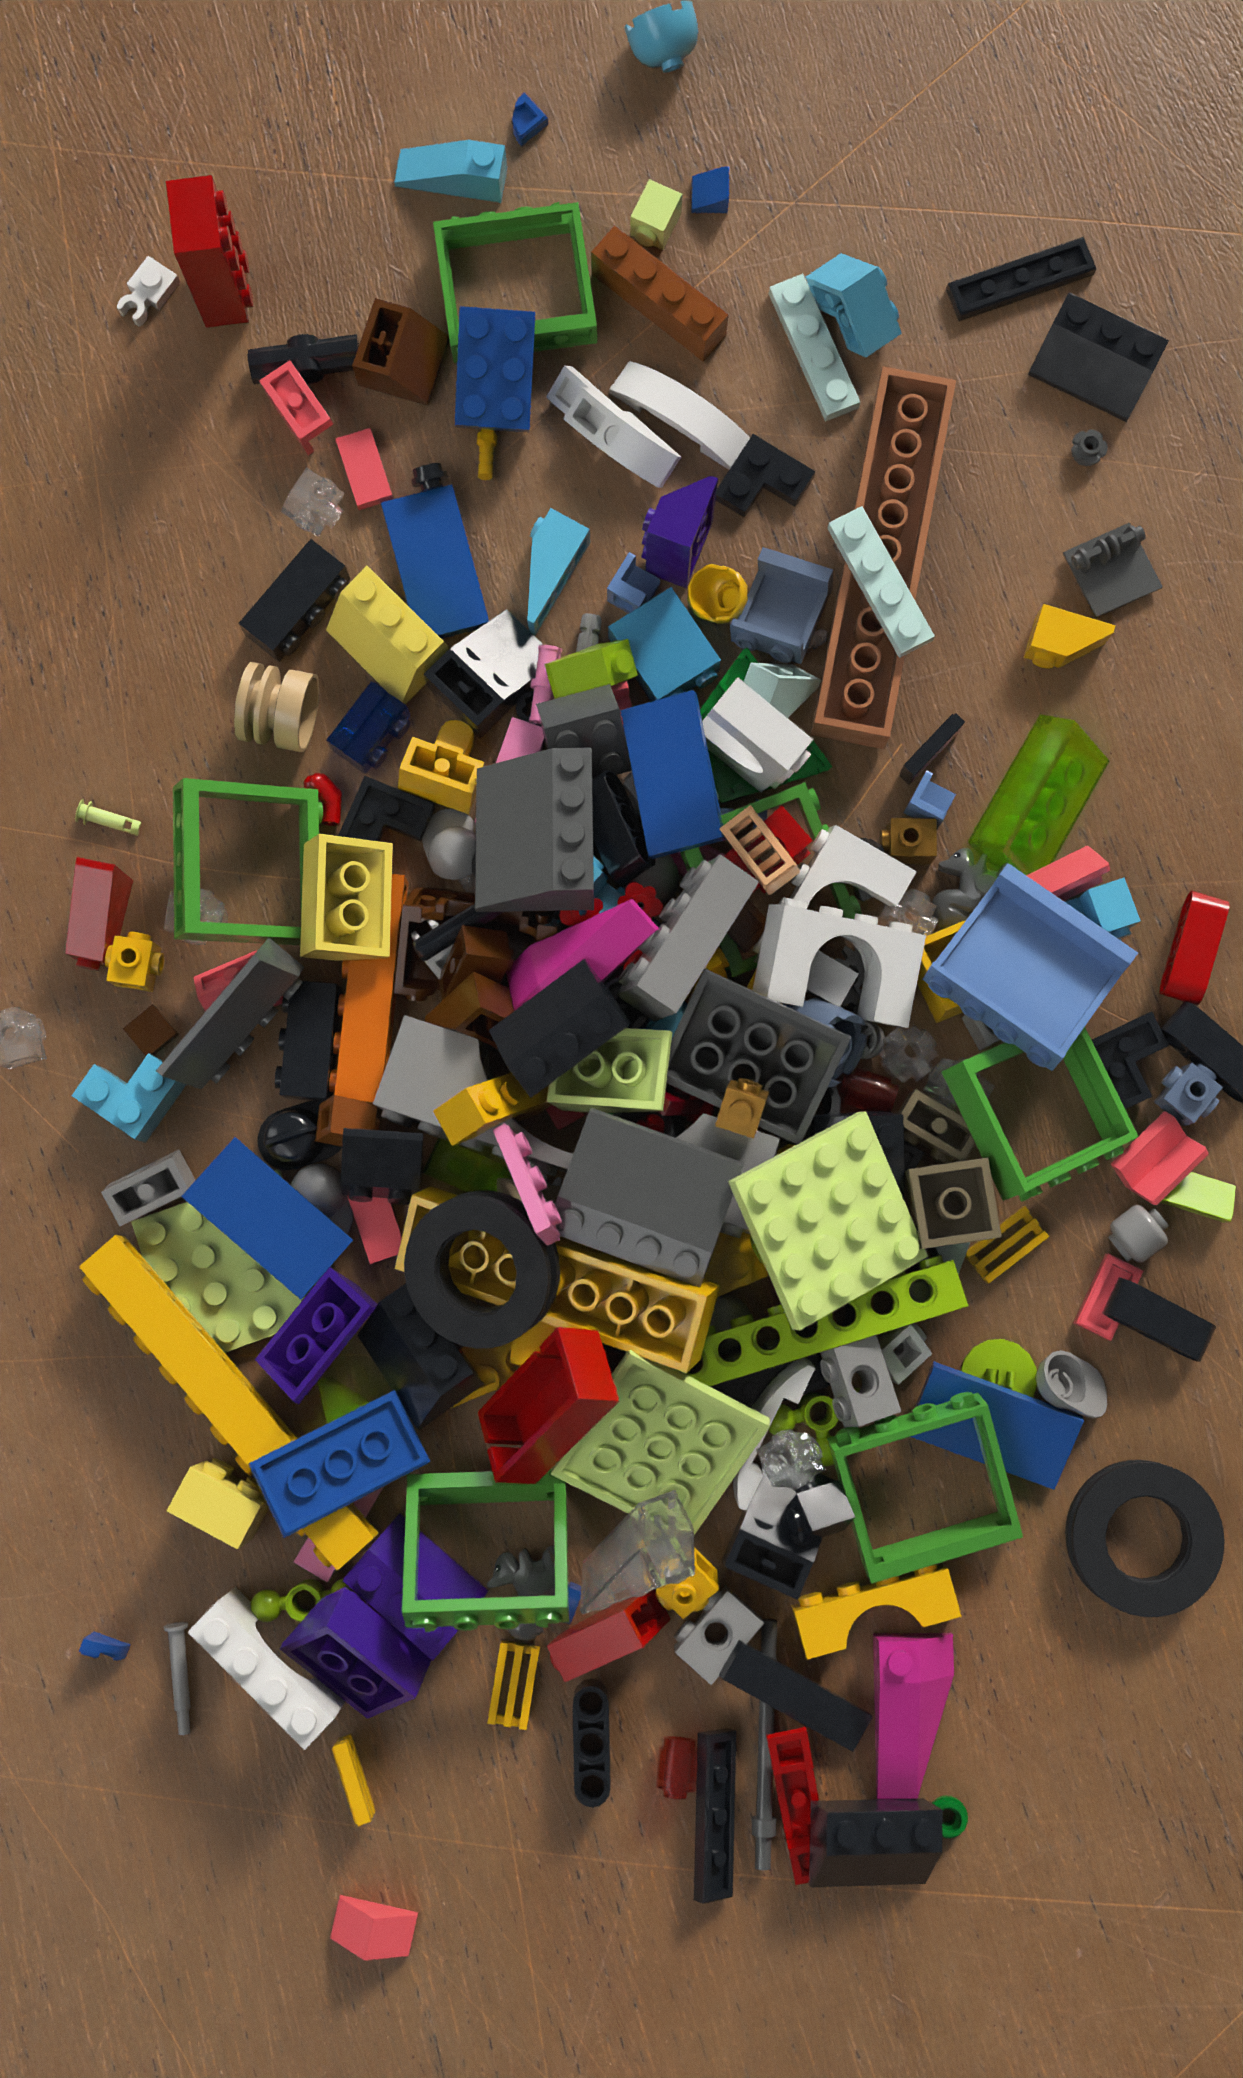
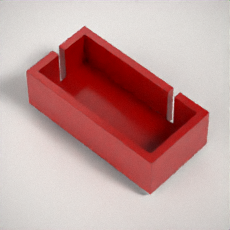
(209, 250)
(548, 1405)

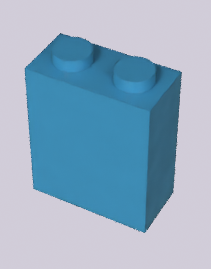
(667, 647)

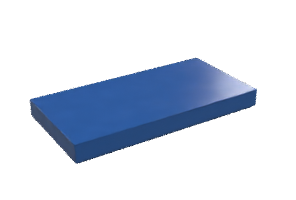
(435, 561)
(672, 774)
(267, 1218)
(1030, 1432)
(338, 1463)

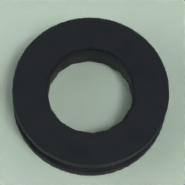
(439, 1298)
(1200, 1547)

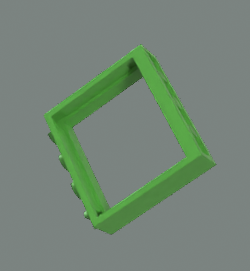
(518, 225)
(809, 805)
(187, 856)
(1095, 1089)
(948, 1541)
(498, 1611)

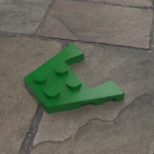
(727, 782)

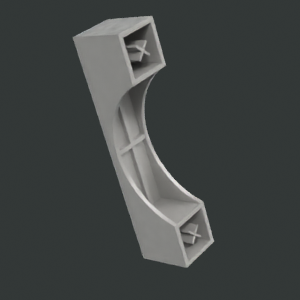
(437, 1063)

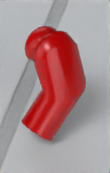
(329, 795)

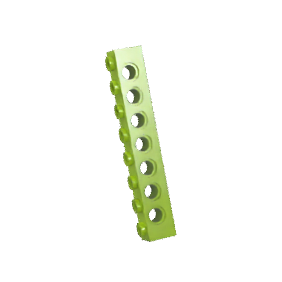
(944, 1297)

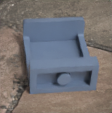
(783, 606)

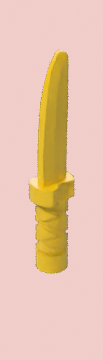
(486, 441)

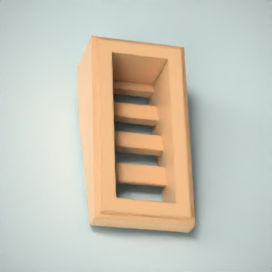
(781, 875)

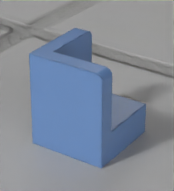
(631, 586)
(929, 800)

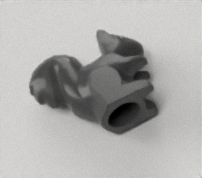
(974, 883)
(529, 1579)

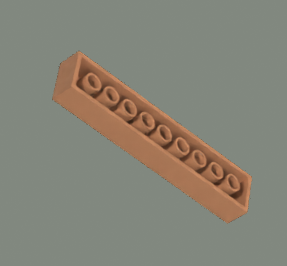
(898, 495)

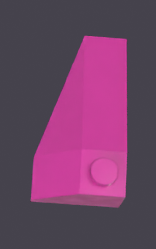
(602, 940)
(909, 1700)

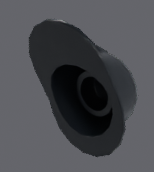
(290, 1135)

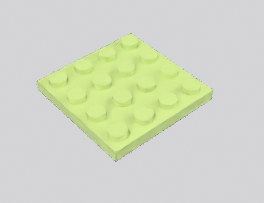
(828, 1220)
(214, 1277)
(663, 1439)

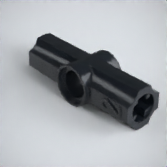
(308, 354)

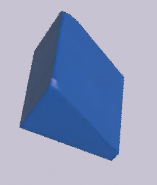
(711, 191)

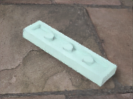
(814, 347)
(880, 581)

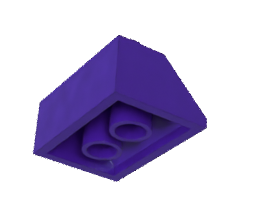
(679, 531)
(315, 1333)
(380, 1583)
(357, 1654)

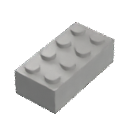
(686, 938)

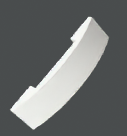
(682, 410)
(789, 1385)

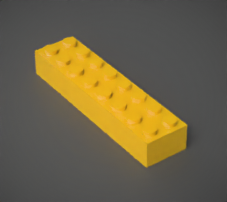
(596, 1291)

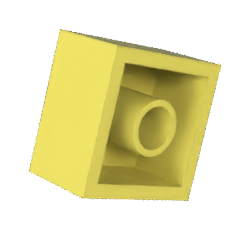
(220, 1502)

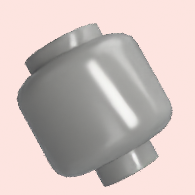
(1139, 1233)

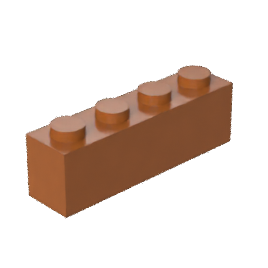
(659, 293)

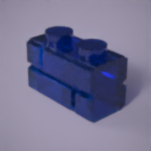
(369, 728)

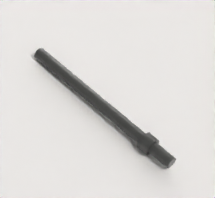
(763, 1822)

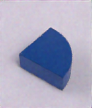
(527, 119)
(574, 1598)
(98, 1643)

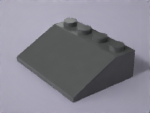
(535, 833)
(747, 1036)
(646, 1197)

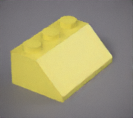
(385, 635)
(346, 898)

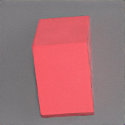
(373, 1929)

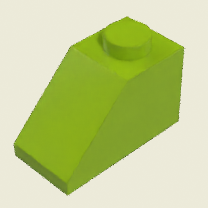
(591, 668)

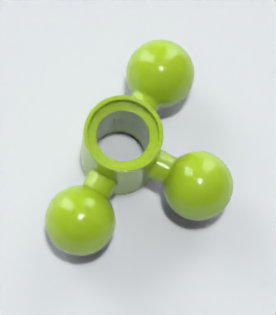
(787, 1418)
(268, 1604)

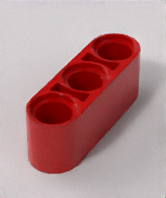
(1194, 947)

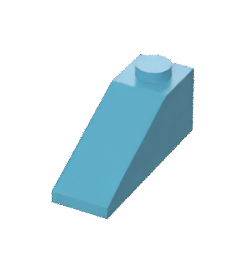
(455, 169)
(555, 553)

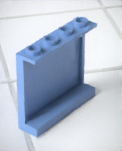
(1029, 967)

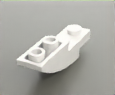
(611, 429)

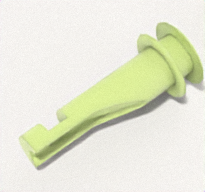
(105, 818)

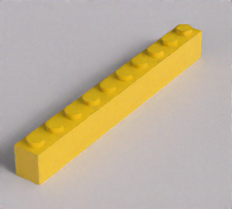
(209, 1379)

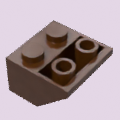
(399, 353)
(474, 1009)

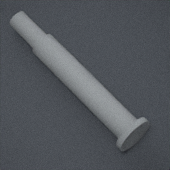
(179, 1674)

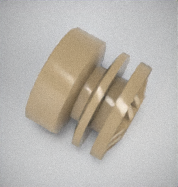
(269, 706)

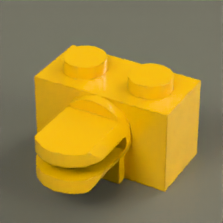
(442, 769)

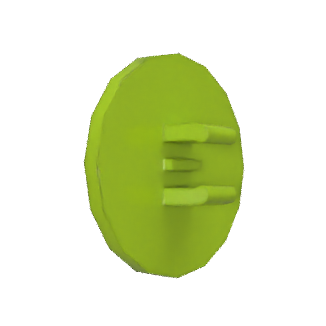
(1002, 1364)

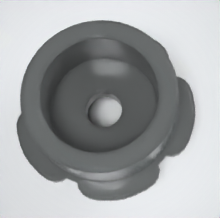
(1085, 456)

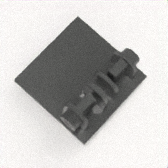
(1113, 569)

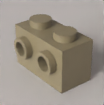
(935, 1128)

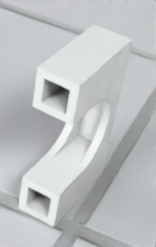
(755, 738)
(847, 860)
(888, 954)
(295, 1703)

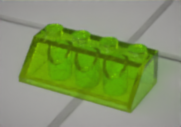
(1040, 796)

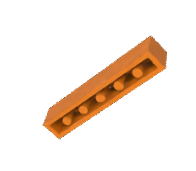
(368, 1014)

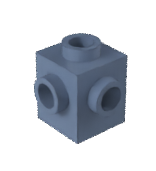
(1189, 1093)

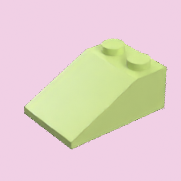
(618, 1076)

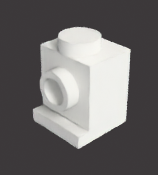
(910, 1350)

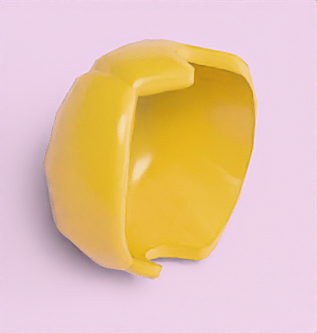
(717, 594)

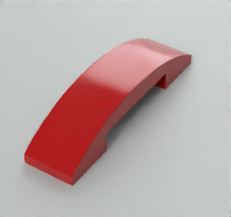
(795, 1790)

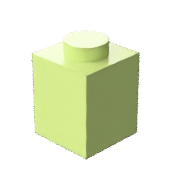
(655, 215)

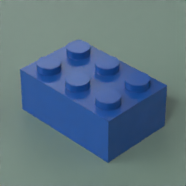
(494, 369)

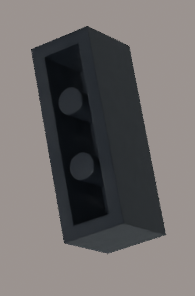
(295, 601)
(308, 1042)

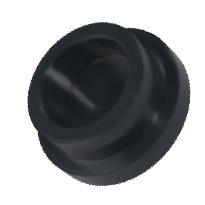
(429, 476)

